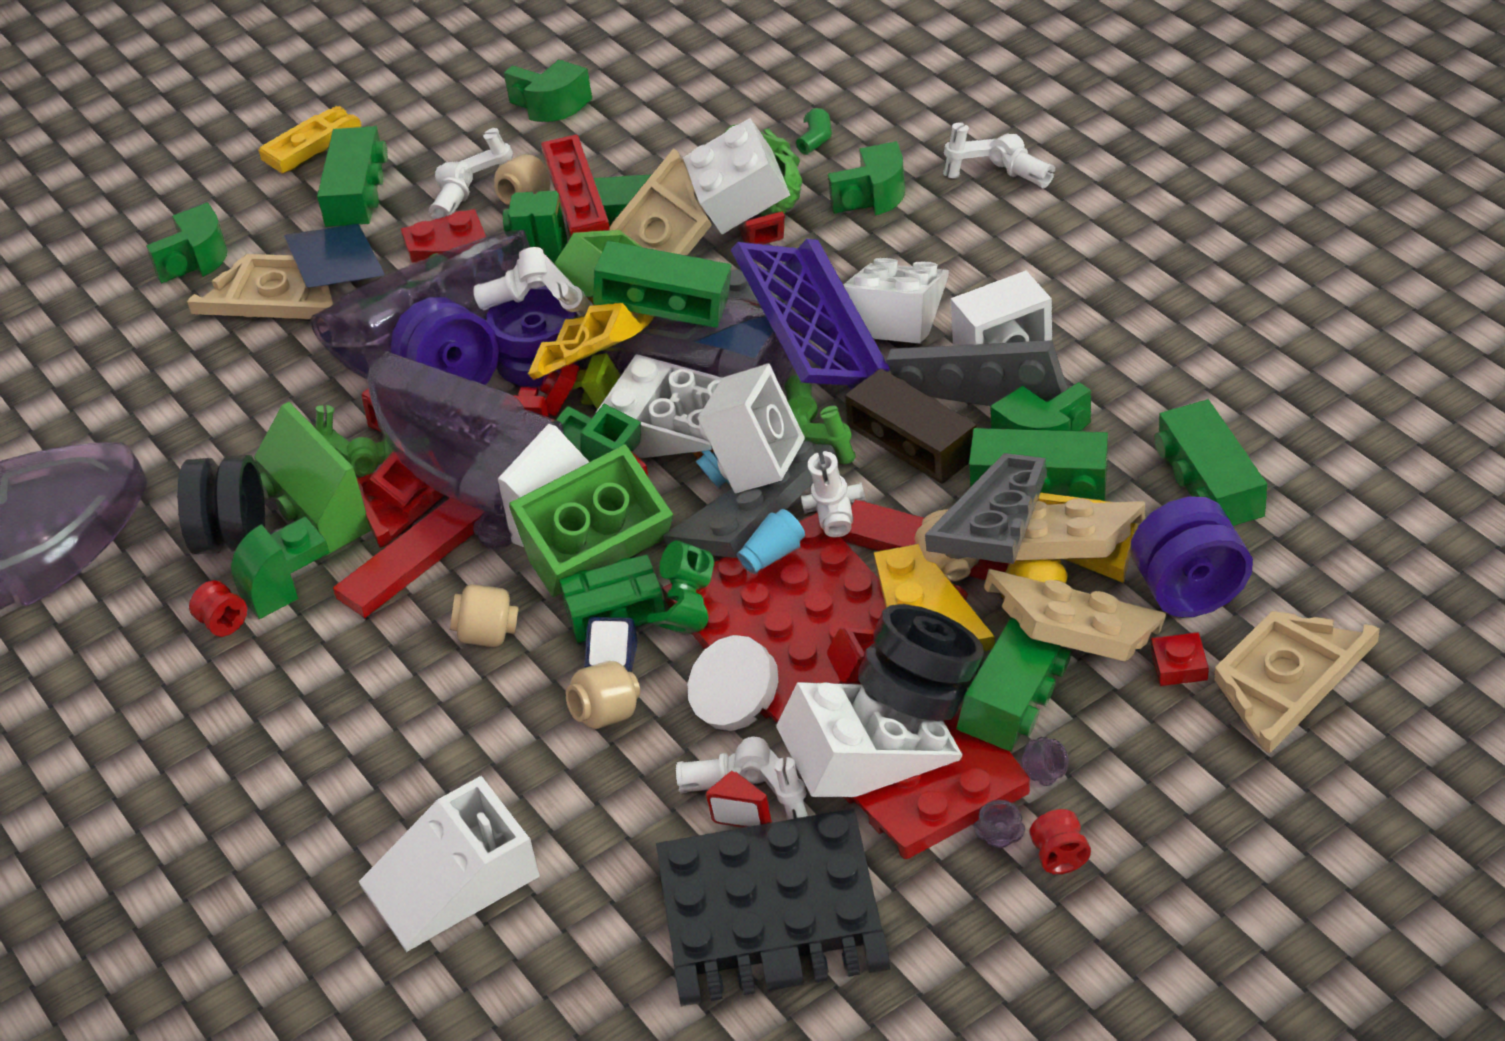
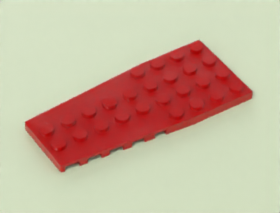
(795, 614)

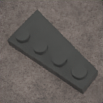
(980, 371)
(992, 512)
(733, 517)

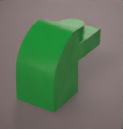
(549, 95)
(875, 184)
(194, 247)
(1029, 412)
(602, 433)
(265, 564)

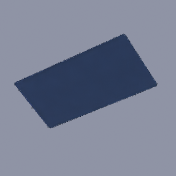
(333, 255)

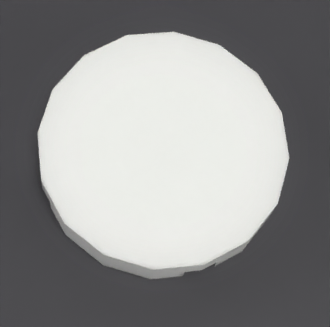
(732, 682)

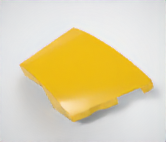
(587, 335)

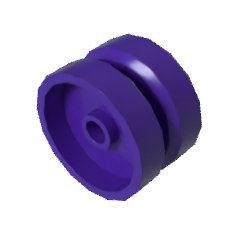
(522, 329)
(447, 339)
(1191, 556)

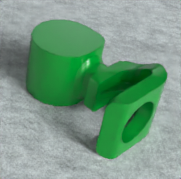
(687, 570)

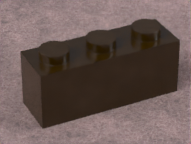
(910, 425)

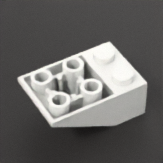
(897, 299)
(666, 403)
(855, 743)
(450, 865)

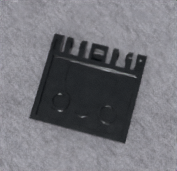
(768, 901)

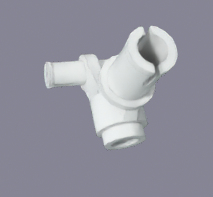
(1004, 152)
(456, 176)
(531, 272)
(831, 496)
(756, 764)

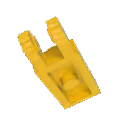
(305, 139)

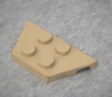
(665, 210)
(262, 288)
(1078, 529)
(1074, 618)
(1288, 670)

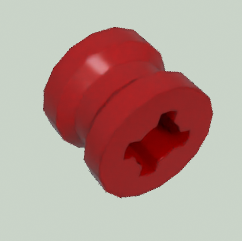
(218, 608)
(1060, 841)

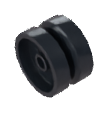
(219, 502)
(920, 662)

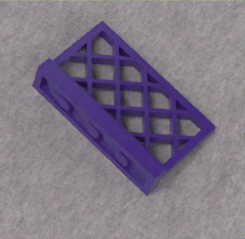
(821, 300)

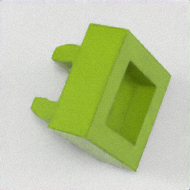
(597, 380)

